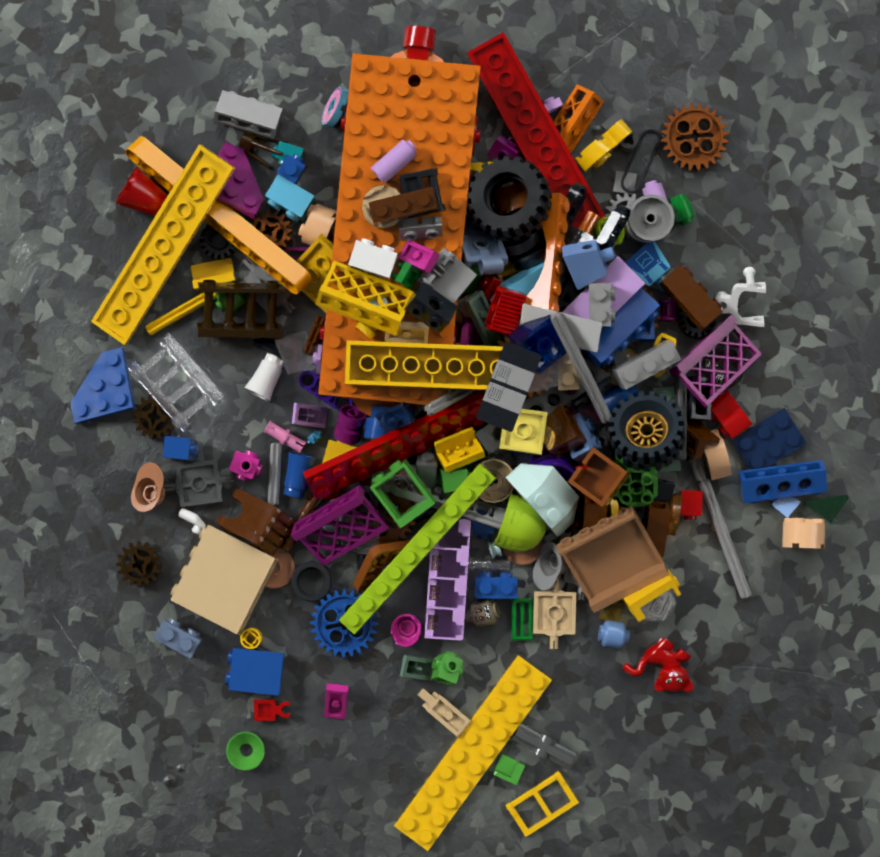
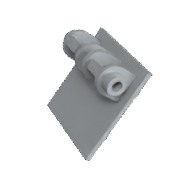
(448, 276)

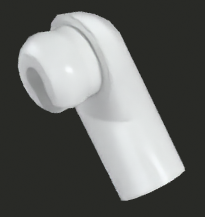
(192, 518)

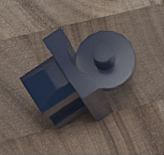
(396, 417)

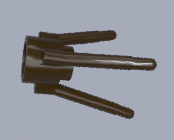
(251, 142)

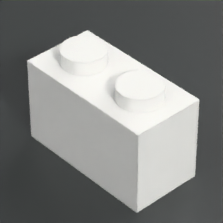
(373, 258)

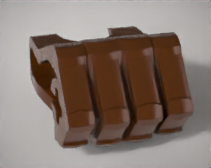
(258, 523)

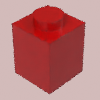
(691, 504)

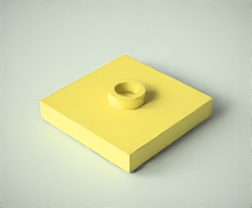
(527, 433)

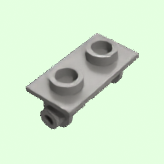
(430, 228)

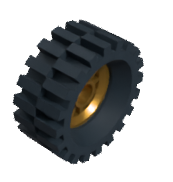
(628, 428)

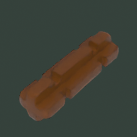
(314, 336)

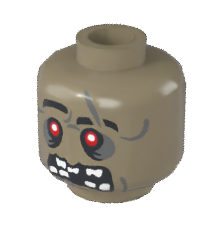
(483, 613)

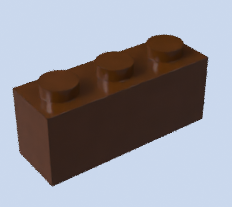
(403, 205)
(691, 297)

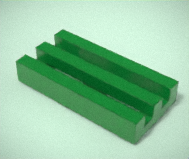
(530, 619)

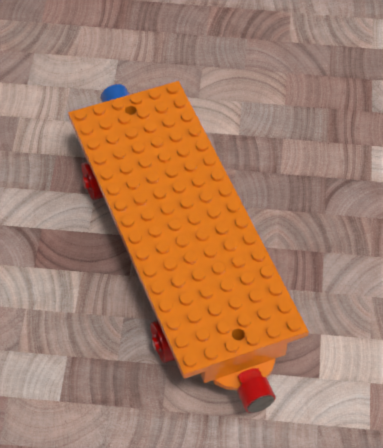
(388, 101)

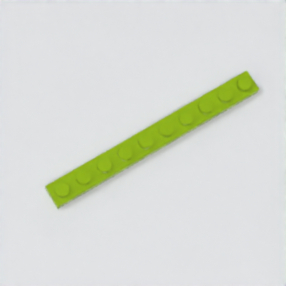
(417, 548)

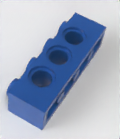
(791, 474)

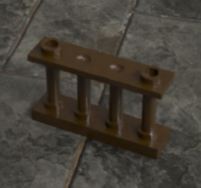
(229, 327)

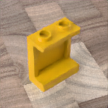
(649, 593)

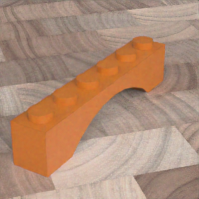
(548, 286)

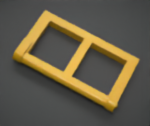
(534, 791)

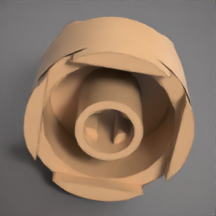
(319, 221)
(803, 533)

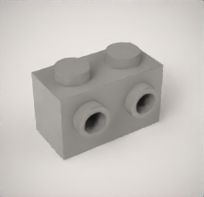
(600, 303)

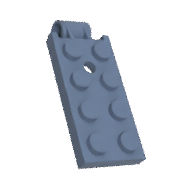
(488, 258)

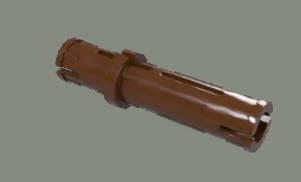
(308, 508)

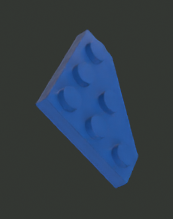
(105, 389)

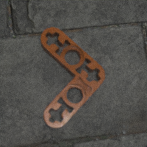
(375, 562)

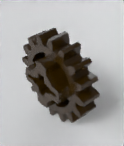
(146, 415)
(133, 551)

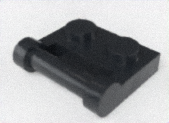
(413, 182)

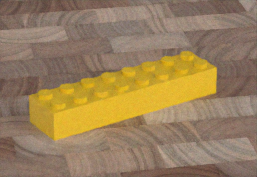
(420, 365)

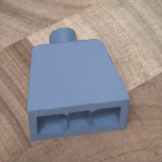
(587, 261)

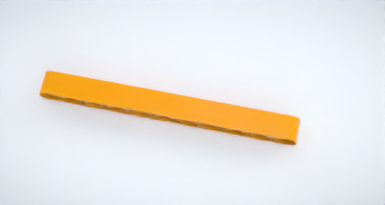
(224, 220)

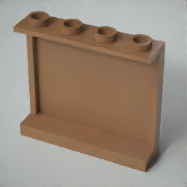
(613, 558)

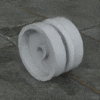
(660, 212)

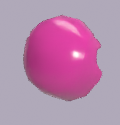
(406, 630)

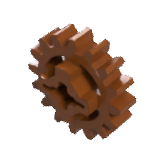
(276, 228)

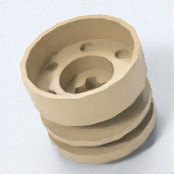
(502, 488)

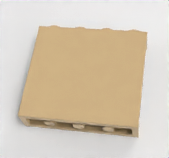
(223, 579)

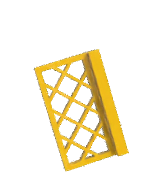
(360, 308)

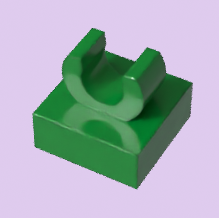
(408, 275)

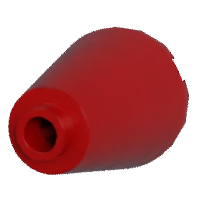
(141, 194)

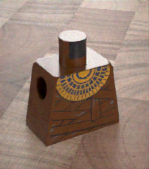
(562, 432)

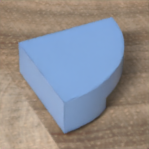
(786, 505)

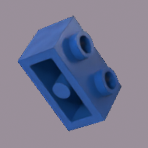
(496, 587)

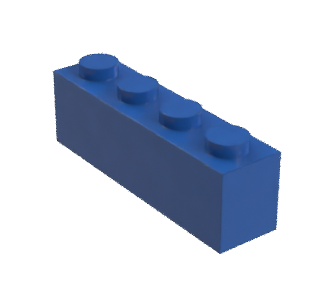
(628, 323)

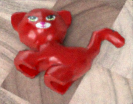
(673, 675)

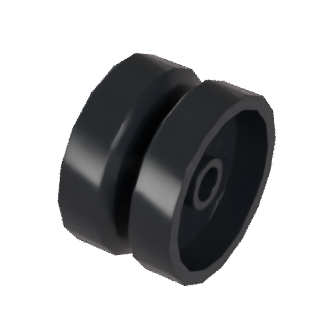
(527, 251)

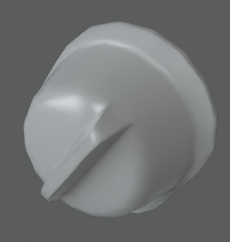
(548, 566)

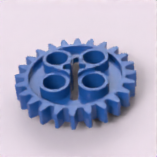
(348, 642)

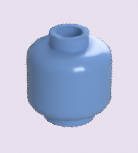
(613, 634)

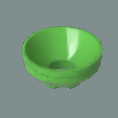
(245, 762)

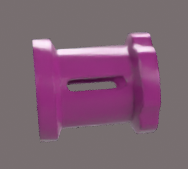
(668, 310)

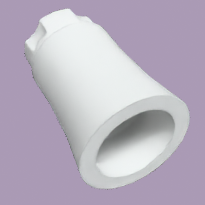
(265, 377)

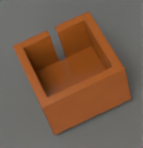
(600, 479)

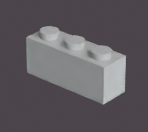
(248, 114)
(646, 364)

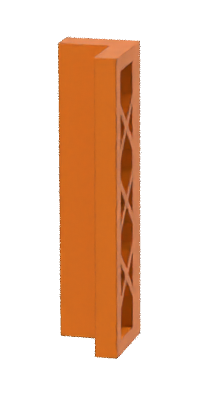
(582, 116)

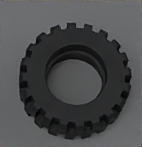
(495, 176)

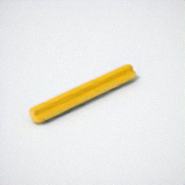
(177, 313)

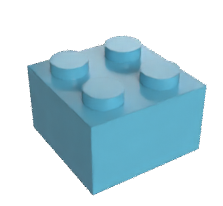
(290, 198)

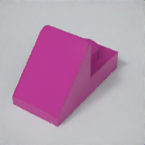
(419, 256)
(336, 701)

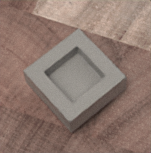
(629, 182)

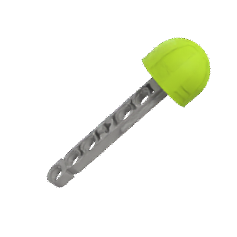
(517, 524)

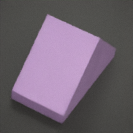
(309, 415)

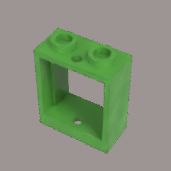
(414, 511)

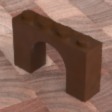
(655, 520)

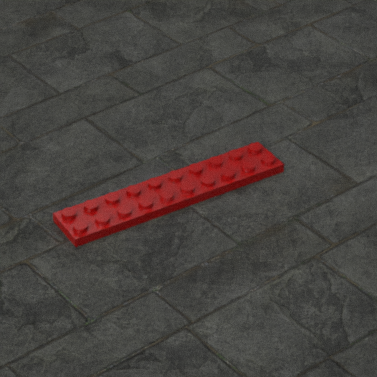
(529, 120)
(393, 446)

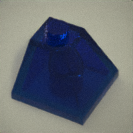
(540, 338)

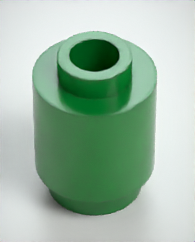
(682, 209)

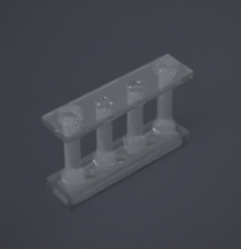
(184, 363)

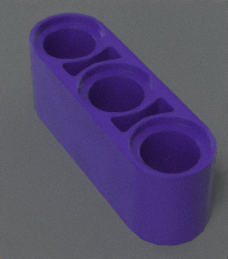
(314, 389)

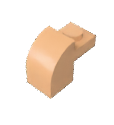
(717, 458)

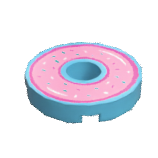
(332, 110)

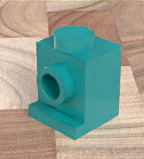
(287, 149)

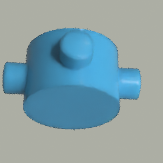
(314, 437)

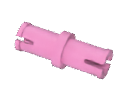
(284, 436)

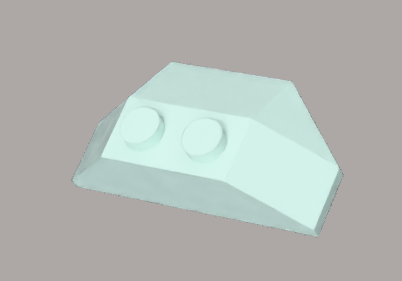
(547, 494)

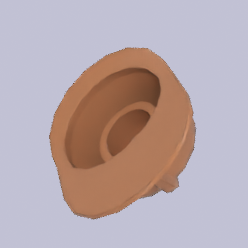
(148, 488)

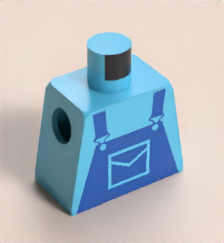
(649, 264)

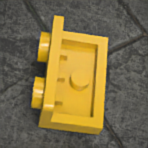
(458, 449)

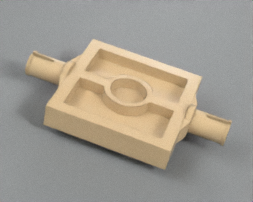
(554, 613)

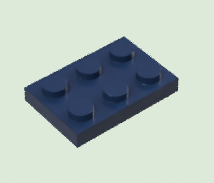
(768, 441)

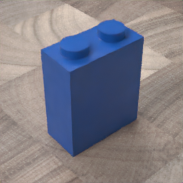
(255, 671)

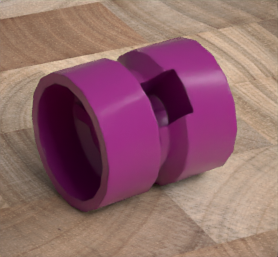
(349, 424)

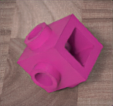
(238, 462)

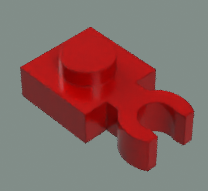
(267, 709)

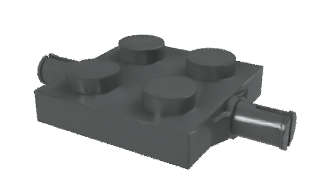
(199, 483)

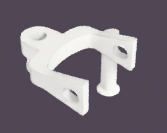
(730, 302)

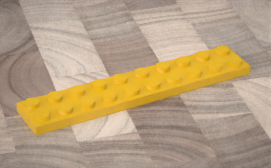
(163, 244)
(472, 753)

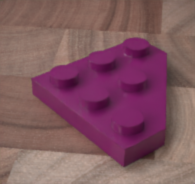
(242, 188)

